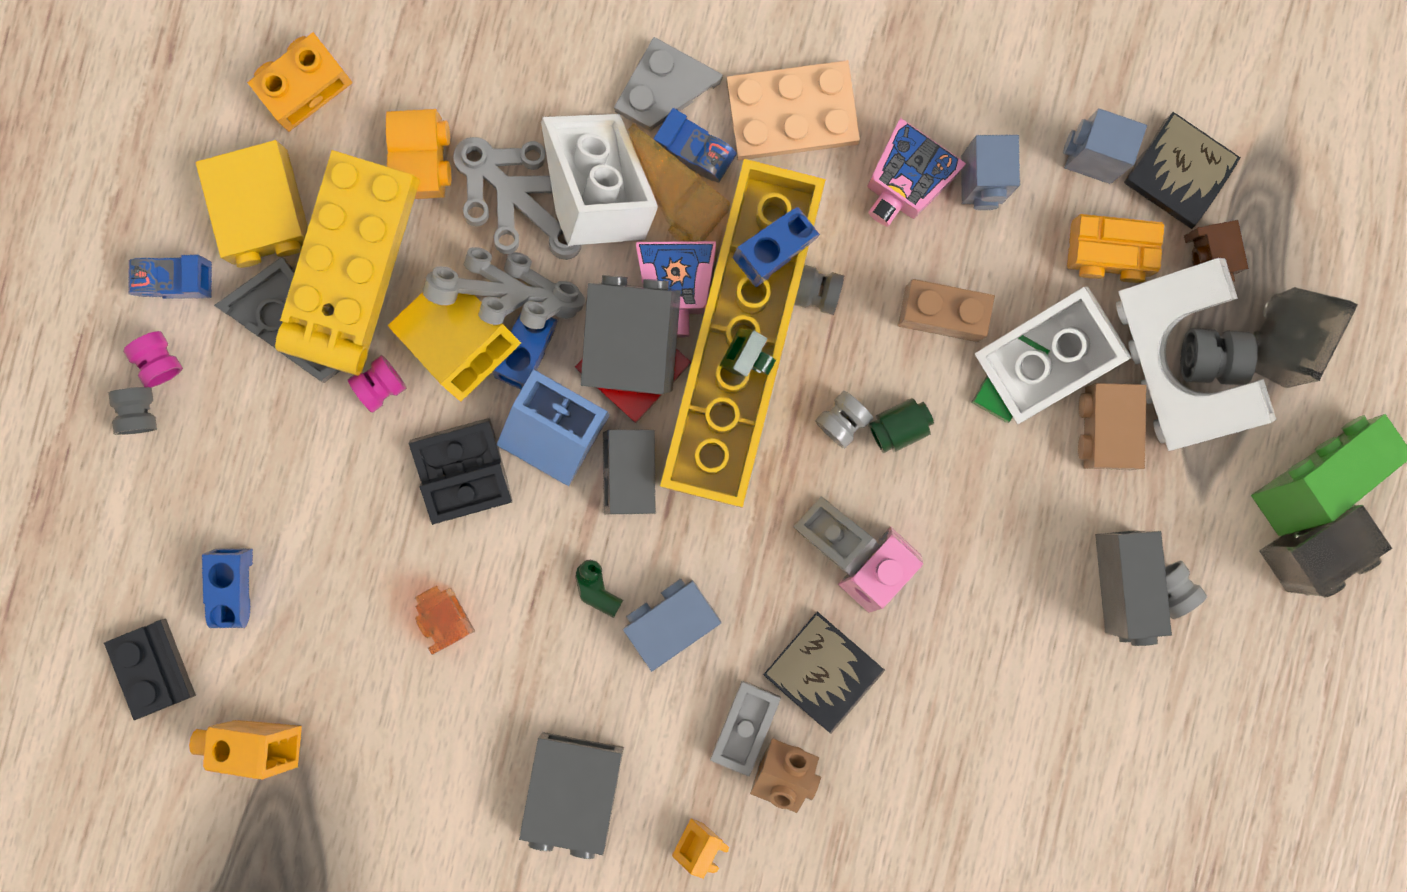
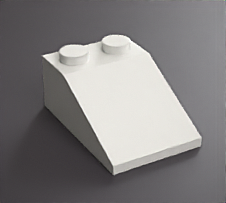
(597, 180)
(1080, 347)

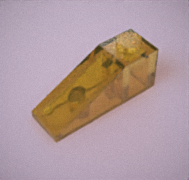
(684, 198)

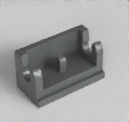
(629, 472)

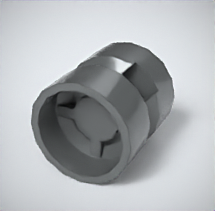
(1224, 357)

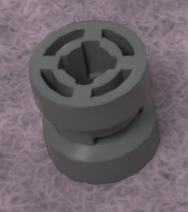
(810, 286)
(132, 410)

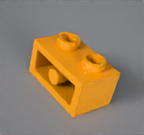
(299, 81)

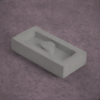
(836, 536)
(745, 728)

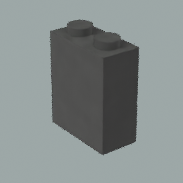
(630, 335)
(1133, 586)
(571, 795)

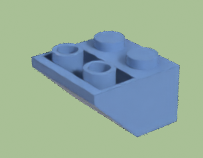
(552, 427)

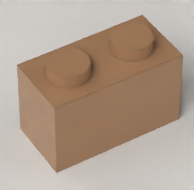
(946, 310)
(1113, 426)

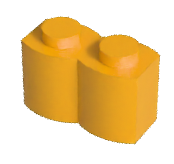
(417, 147)

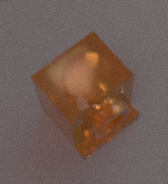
(442, 618)

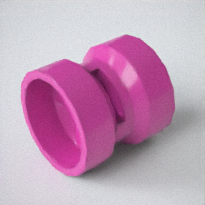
(152, 359)
(377, 384)

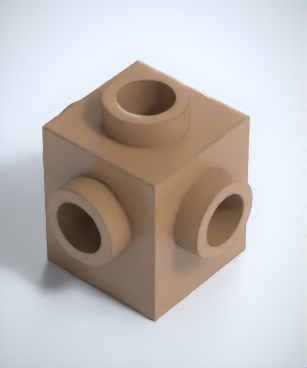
(786, 776)

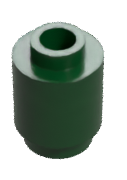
(901, 425)

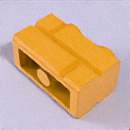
(1115, 247)

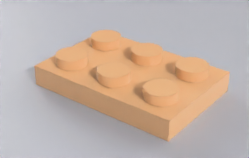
(793, 110)

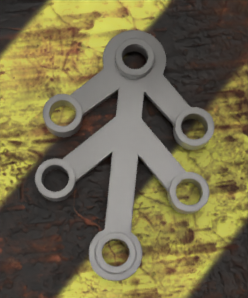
(510, 192)
(557, 299)

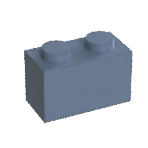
(1104, 146)
(990, 170)
(671, 624)

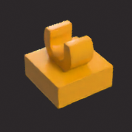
(698, 848)

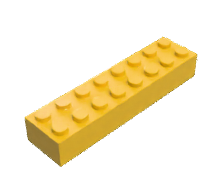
(726, 411)

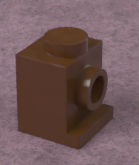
(1219, 241)

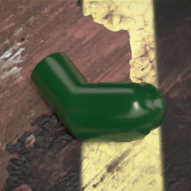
(592, 588)

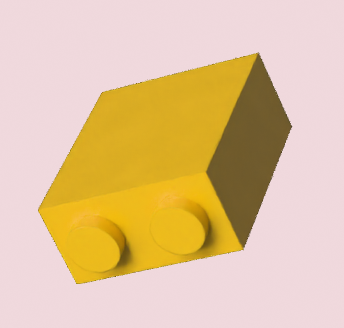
(253, 203)
(453, 341)

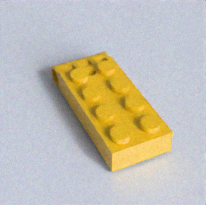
(346, 262)

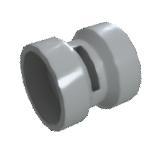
(839, 427)
(1182, 593)

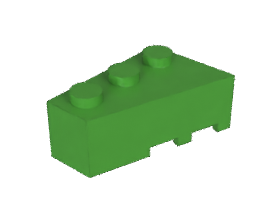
(1333, 476)

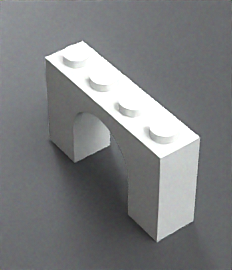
(1152, 313)

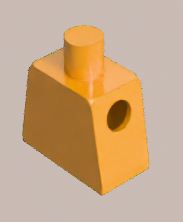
(248, 748)

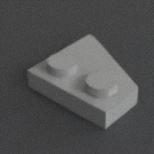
(663, 82)

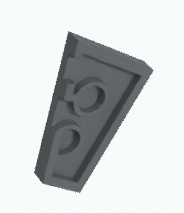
(260, 306)

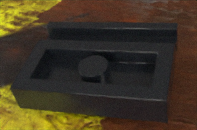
(149, 669)

